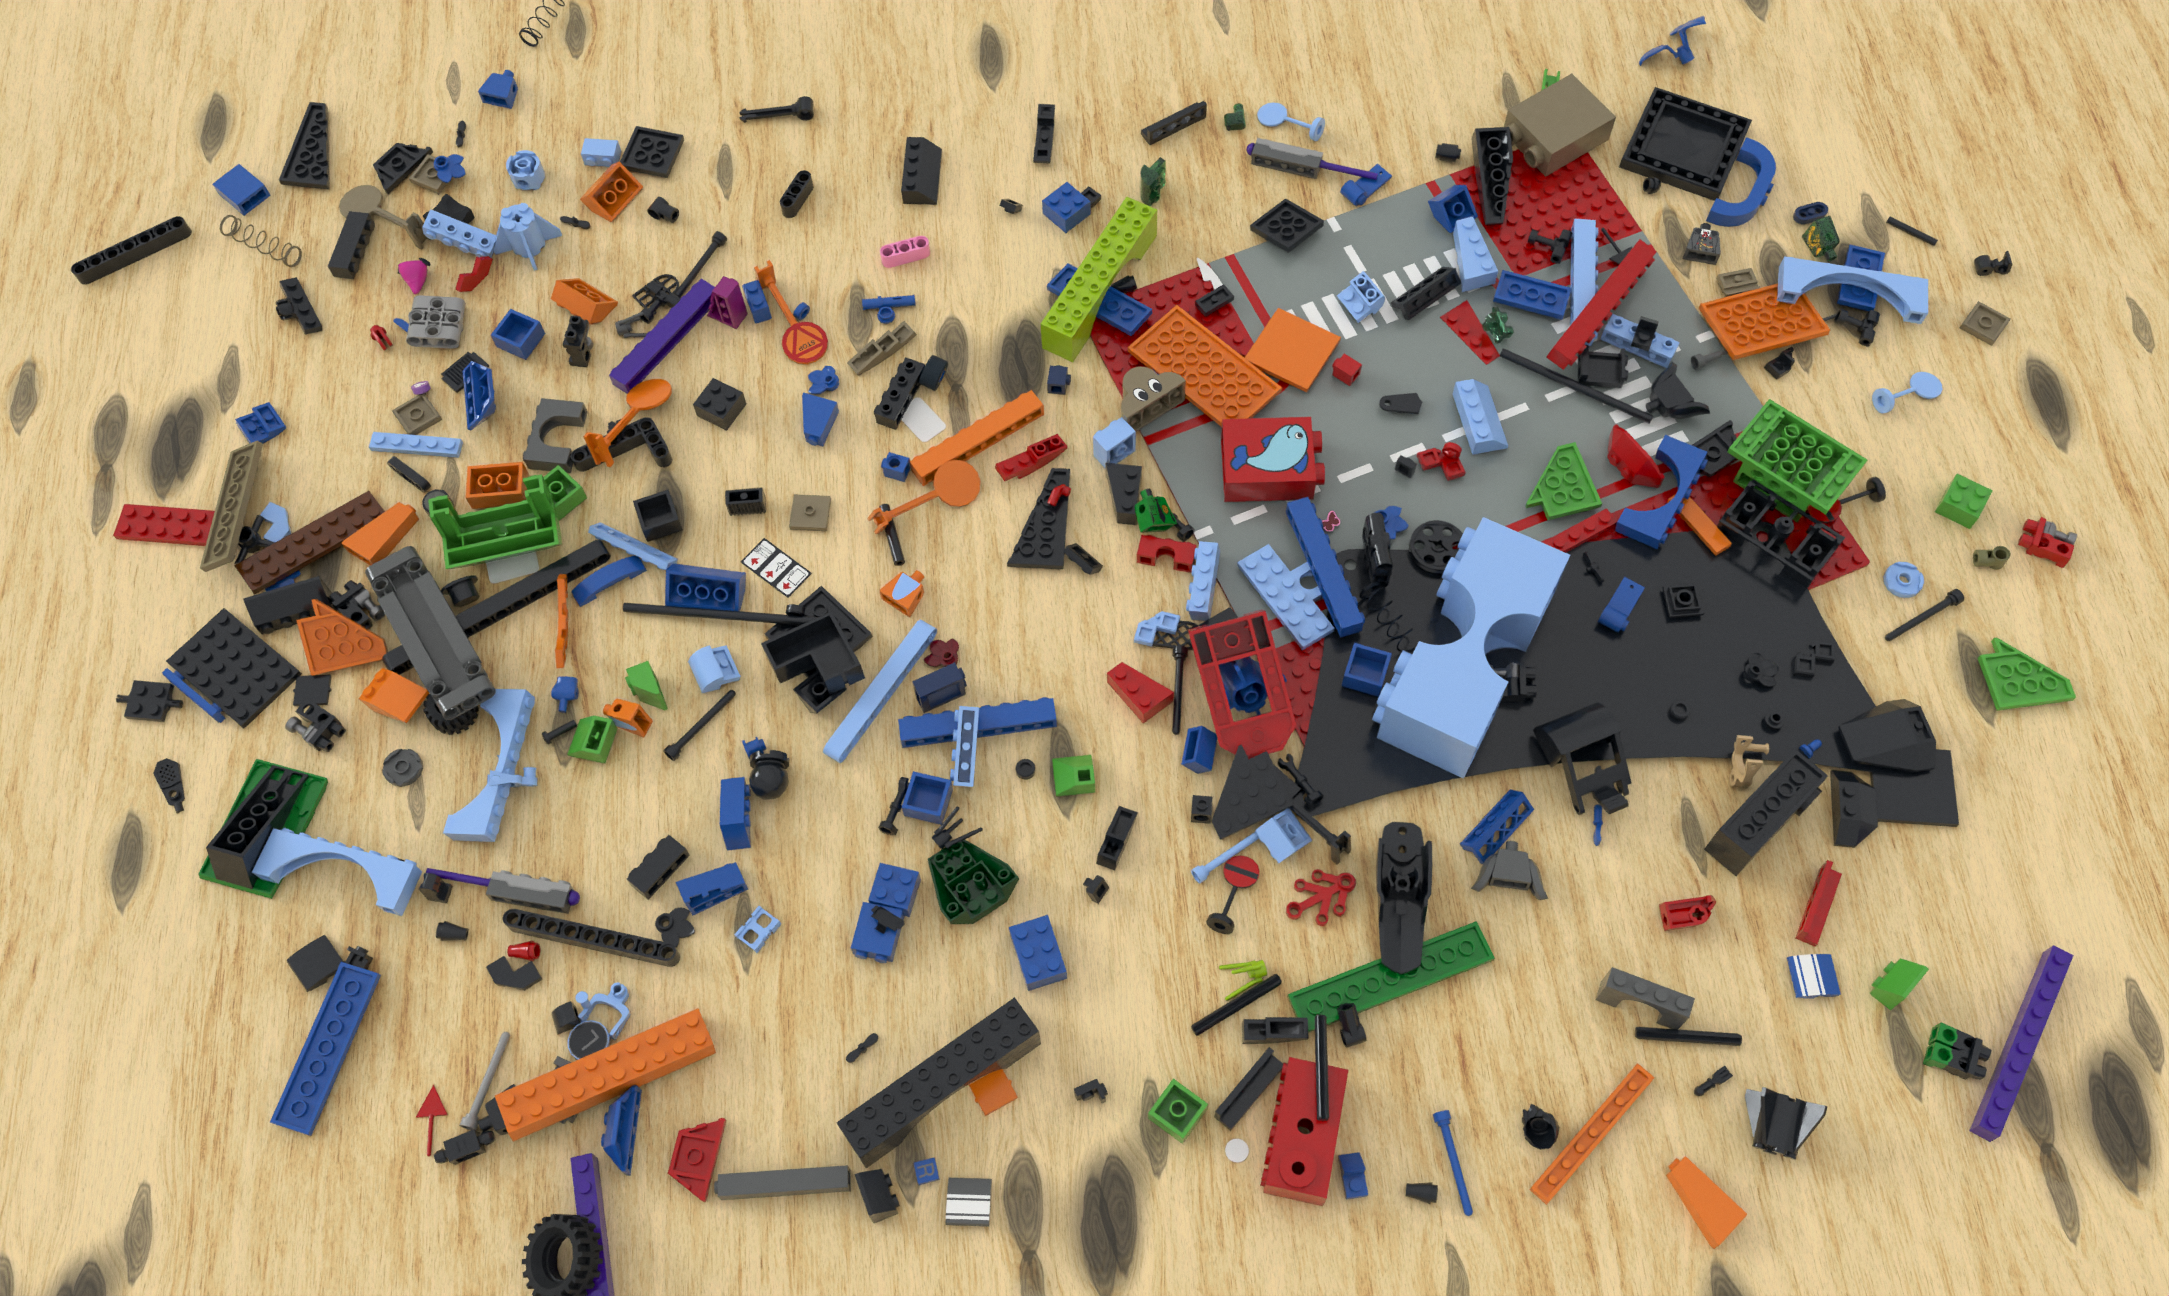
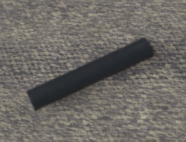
(893, 539)

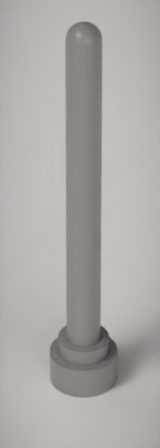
(470, 1121)

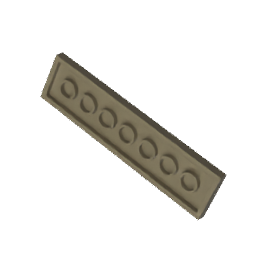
(231, 506)

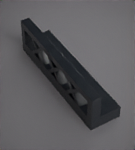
(1174, 122)
(1427, 292)
(1248, 1089)

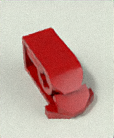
(1679, 913)

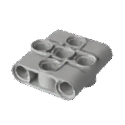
(435, 322)

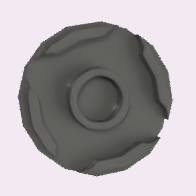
(402, 767)

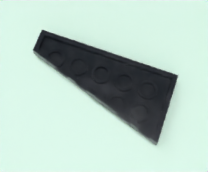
(1045, 530)

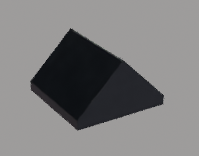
(815, 694)

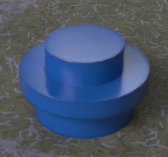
(886, 315)

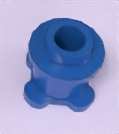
(754, 746)

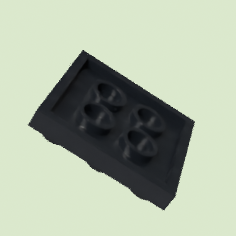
(652, 151)
(1287, 225)

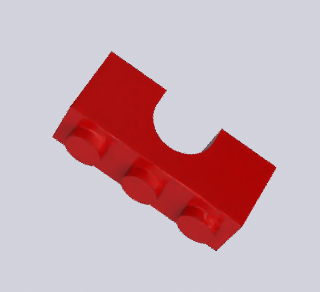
(1152, 548)

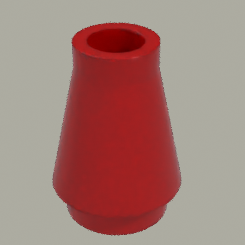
(527, 950)

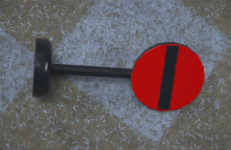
(1874, 488)
(1240, 873)

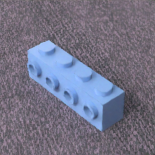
(458, 234)
(1621, 334)
(1204, 581)
(966, 745)

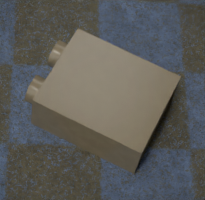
(1559, 125)

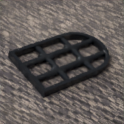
(661, 283)

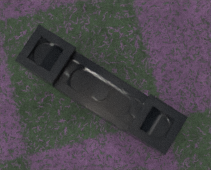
(1044, 133)

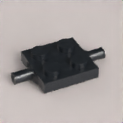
(149, 701)

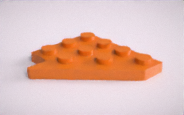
(337, 641)

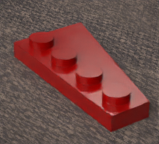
(1469, 329)

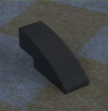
(1116, 838)
(1274, 1030)

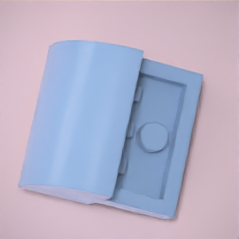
(1361, 297)
(713, 668)

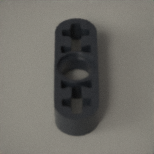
(409, 474)

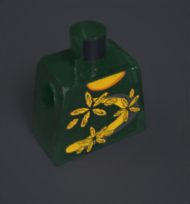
(1822, 238)

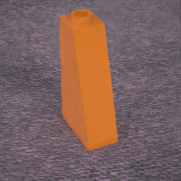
(382, 534)
(1708, 1205)

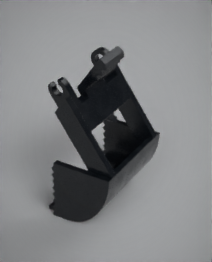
(1577, 731)

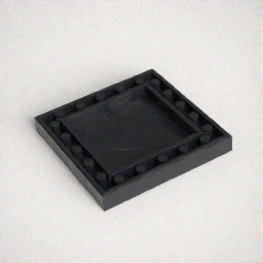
(1685, 143)

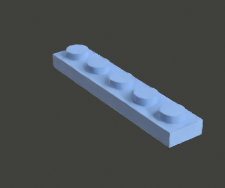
(416, 444)
(632, 545)

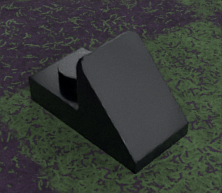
(1644, 333)

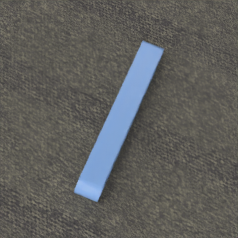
(880, 691)

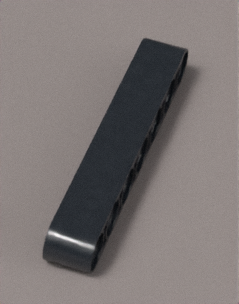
(131, 250)

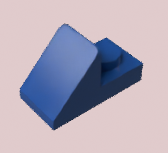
(1353, 1175)

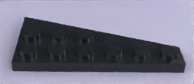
(309, 155)

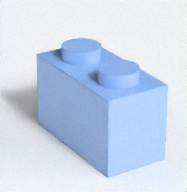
(600, 152)

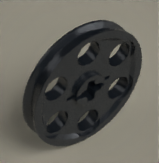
(1430, 542)

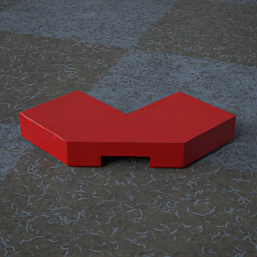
(468, 281)
(1434, 458)

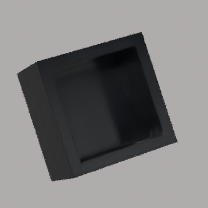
(719, 404)
(657, 515)

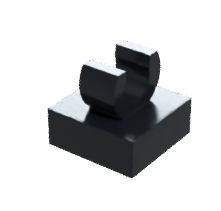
(1096, 888)

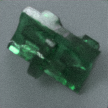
(1496, 325)

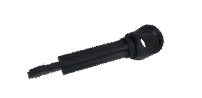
(802, 109)

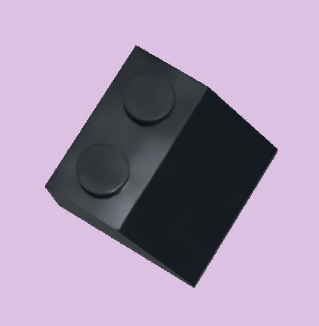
(877, 1195)

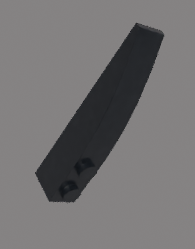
(1493, 170)

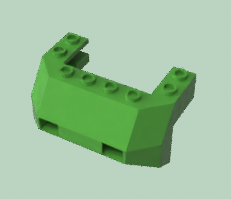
(499, 530)

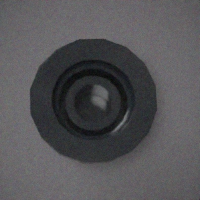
(462, 591)

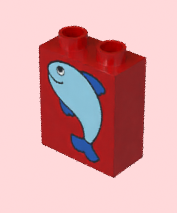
(1270, 459)

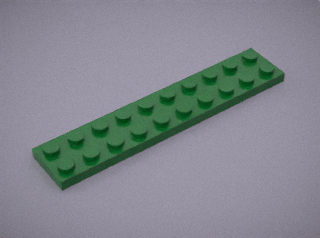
(1376, 984)

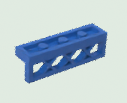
(1496, 821)

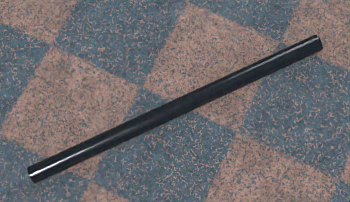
(1577, 386)

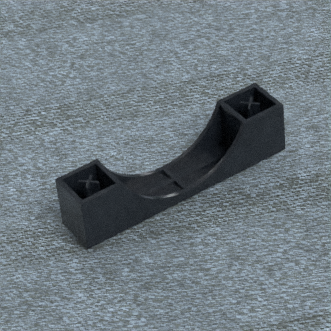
(893, 1112)

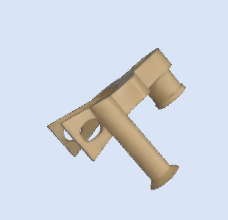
(1744, 775)

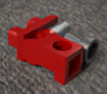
(2047, 541)

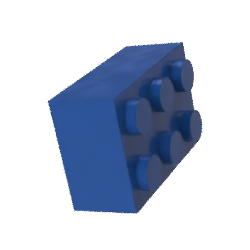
(1038, 953)

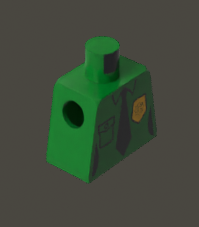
(1153, 513)

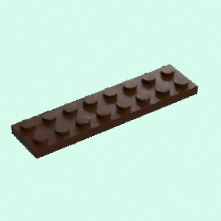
(308, 543)

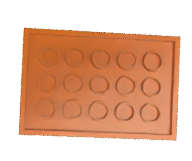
(1759, 323)

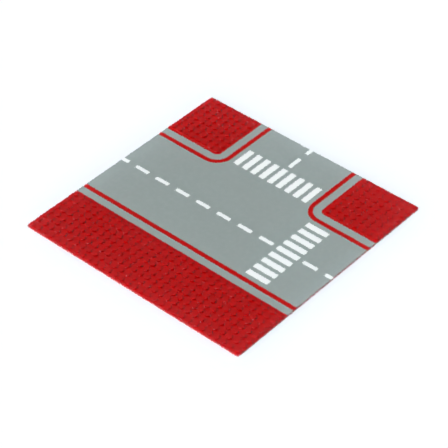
(1397, 248)

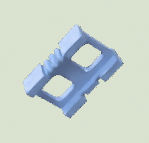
(763, 933)

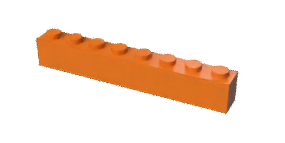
(978, 436)

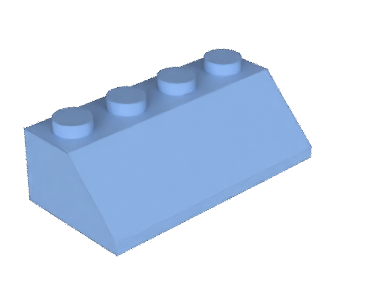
(1479, 416)

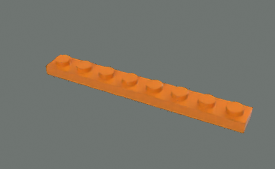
(1591, 1134)

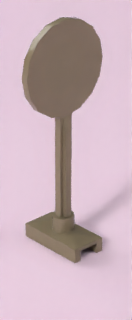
(369, 199)

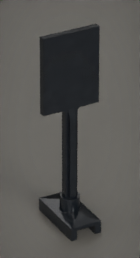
(1337, 844)

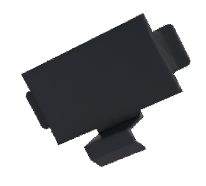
(886, 919)

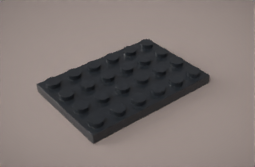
(233, 668)

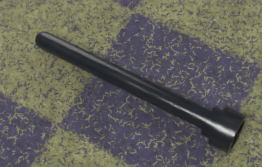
(718, 240)
(1953, 597)
(1180, 654)
(672, 751)

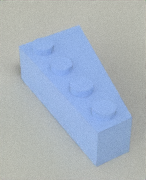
(1474, 258)

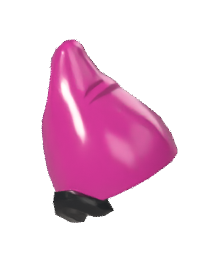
(414, 273)

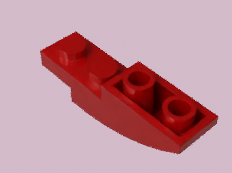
(1033, 459)

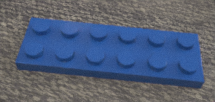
(1115, 308)

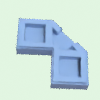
(279, 518)
(1162, 622)

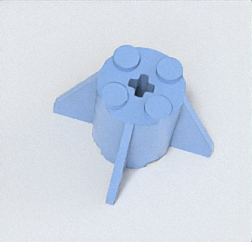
(523, 232)

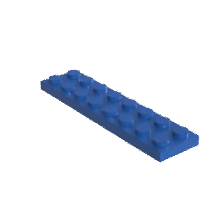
(325, 1049)

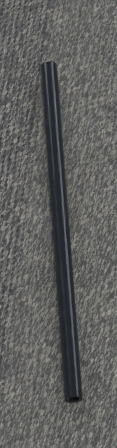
(716, 614)

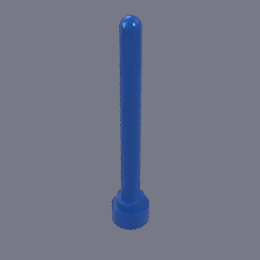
(1443, 1120)

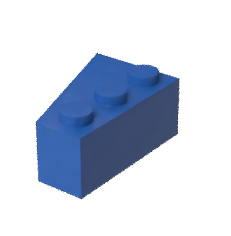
(734, 813)
(711, 887)

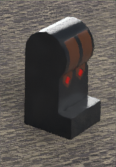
(435, 888)

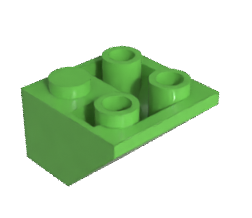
(1073, 775)

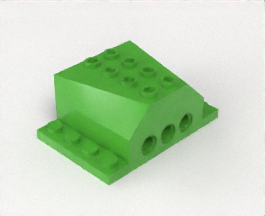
(1794, 460)

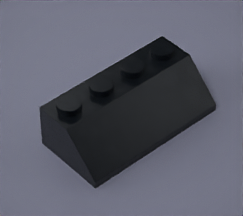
(921, 171)
(286, 604)

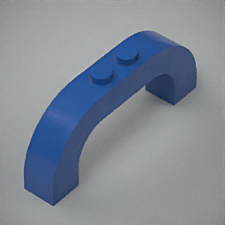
(1764, 165)

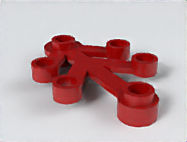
(1323, 894)

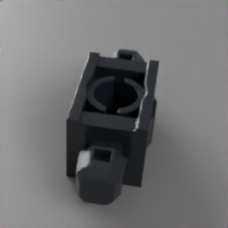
(464, 1147)

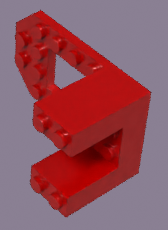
(1230, 642)

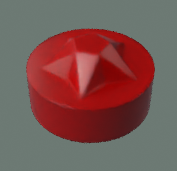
(1451, 450)

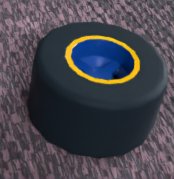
(933, 372)

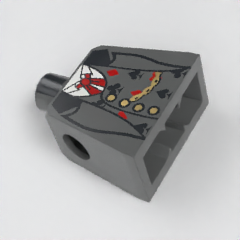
(1703, 245)

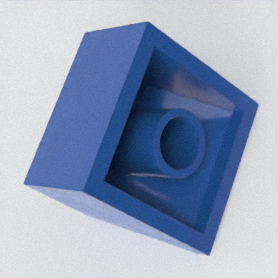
(1452, 206)

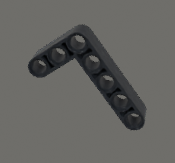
(625, 443)

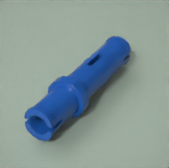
(897, 301)

